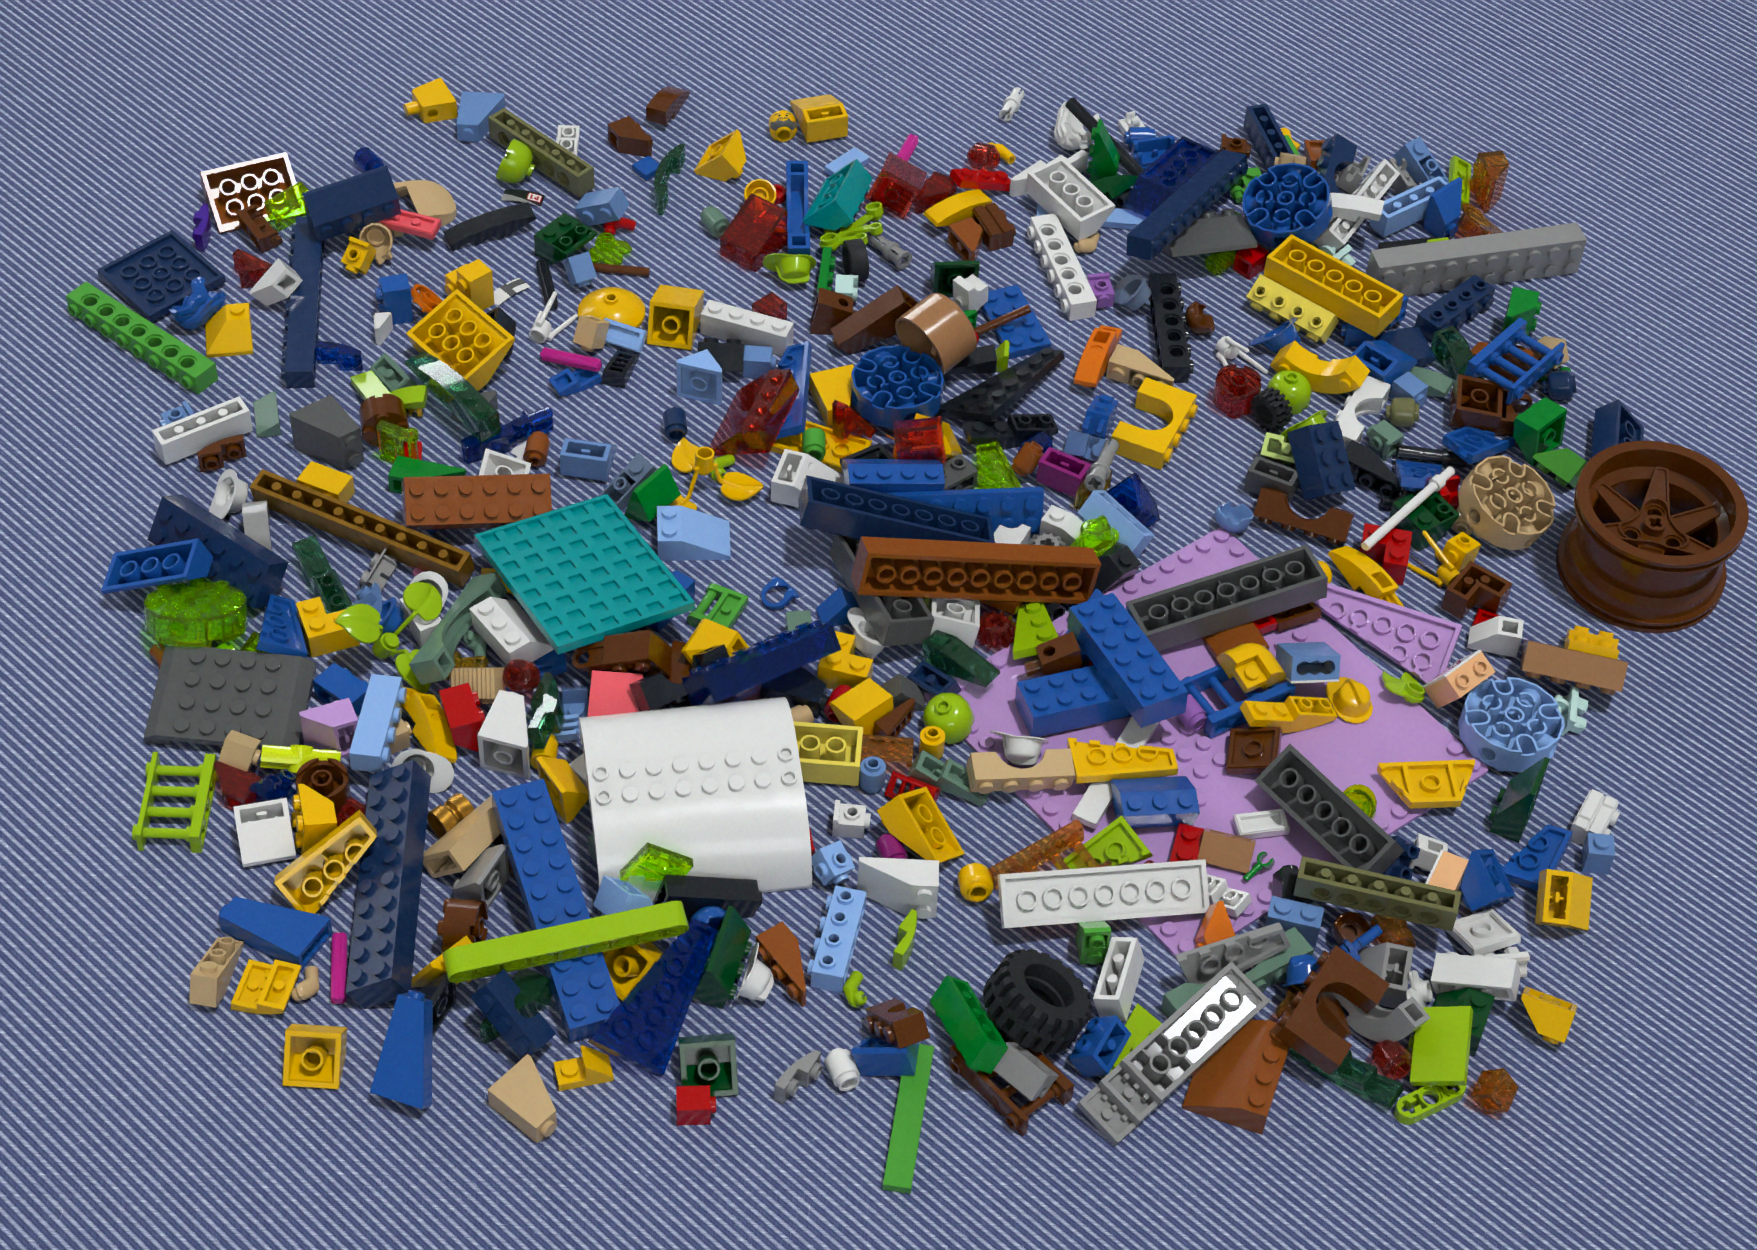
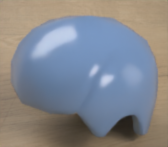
(1233, 518)

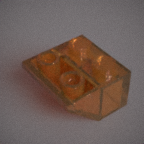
(1489, 178)

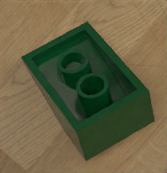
(1518, 802)

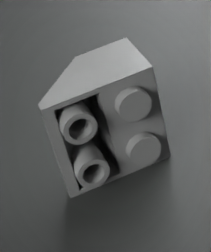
(1393, 965)

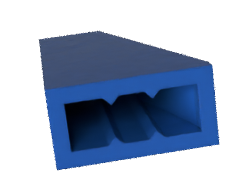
(276, 930)
(406, 1055)

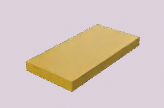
(835, 447)

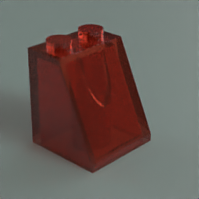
(896, 185)
(755, 233)

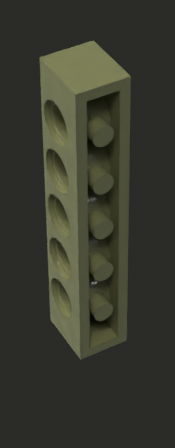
(547, 154)
(1377, 893)

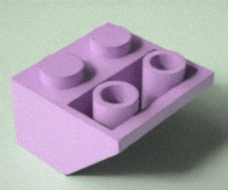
(330, 726)

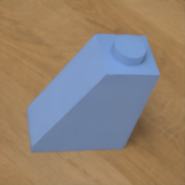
(474, 113)

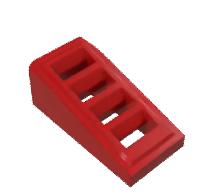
(934, 790)

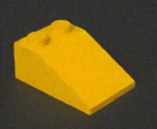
(920, 825)

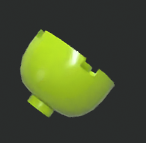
(516, 163)
(1294, 387)
(950, 714)

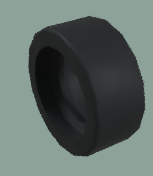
(855, 258)

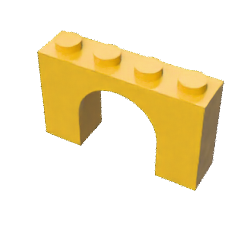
(1156, 446)

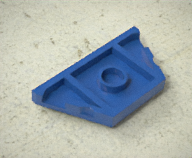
(1475, 444)

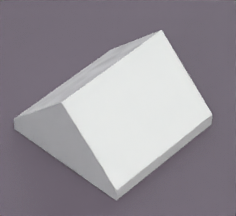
(501, 464)

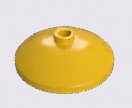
(614, 304)

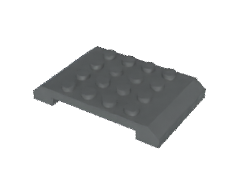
(218, 690)

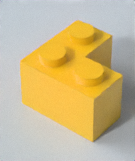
(474, 281)
(320, 630)
(844, 666)

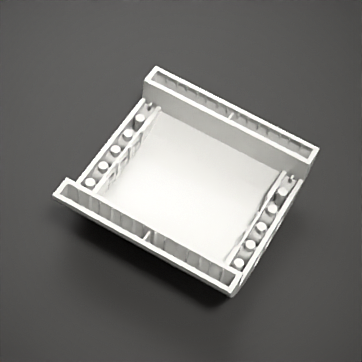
(704, 785)

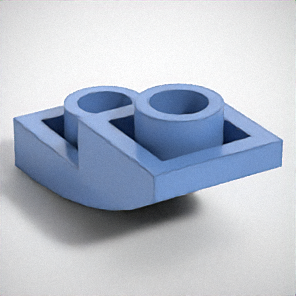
(370, 596)

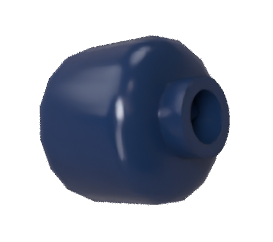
(1560, 385)

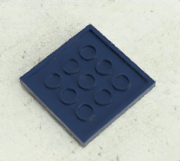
(159, 275)

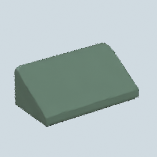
(391, 373)
(267, 416)

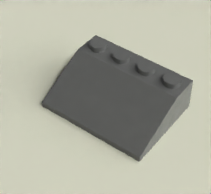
(1213, 234)

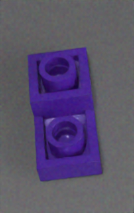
(202, 231)

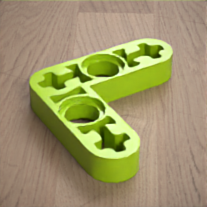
(1443, 1095)

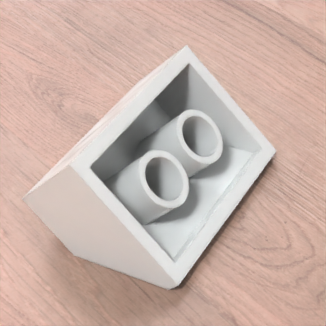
(508, 630)

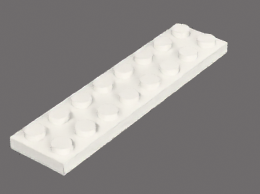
(1103, 893)

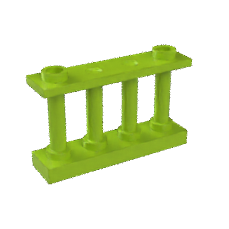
(198, 813)

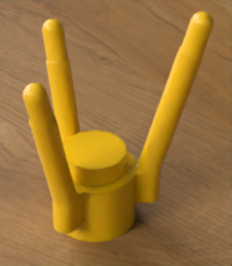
(1446, 572)

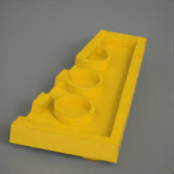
(1106, 762)

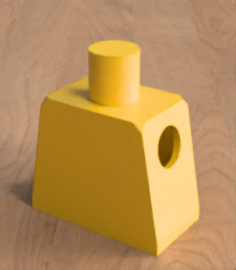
(432, 102)

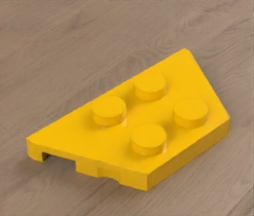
(1428, 782)

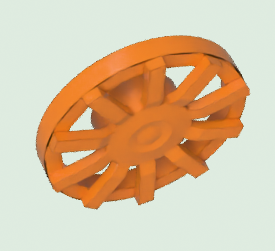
(426, 298)

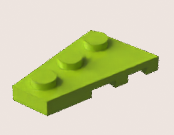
(1032, 629)

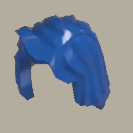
(198, 306)

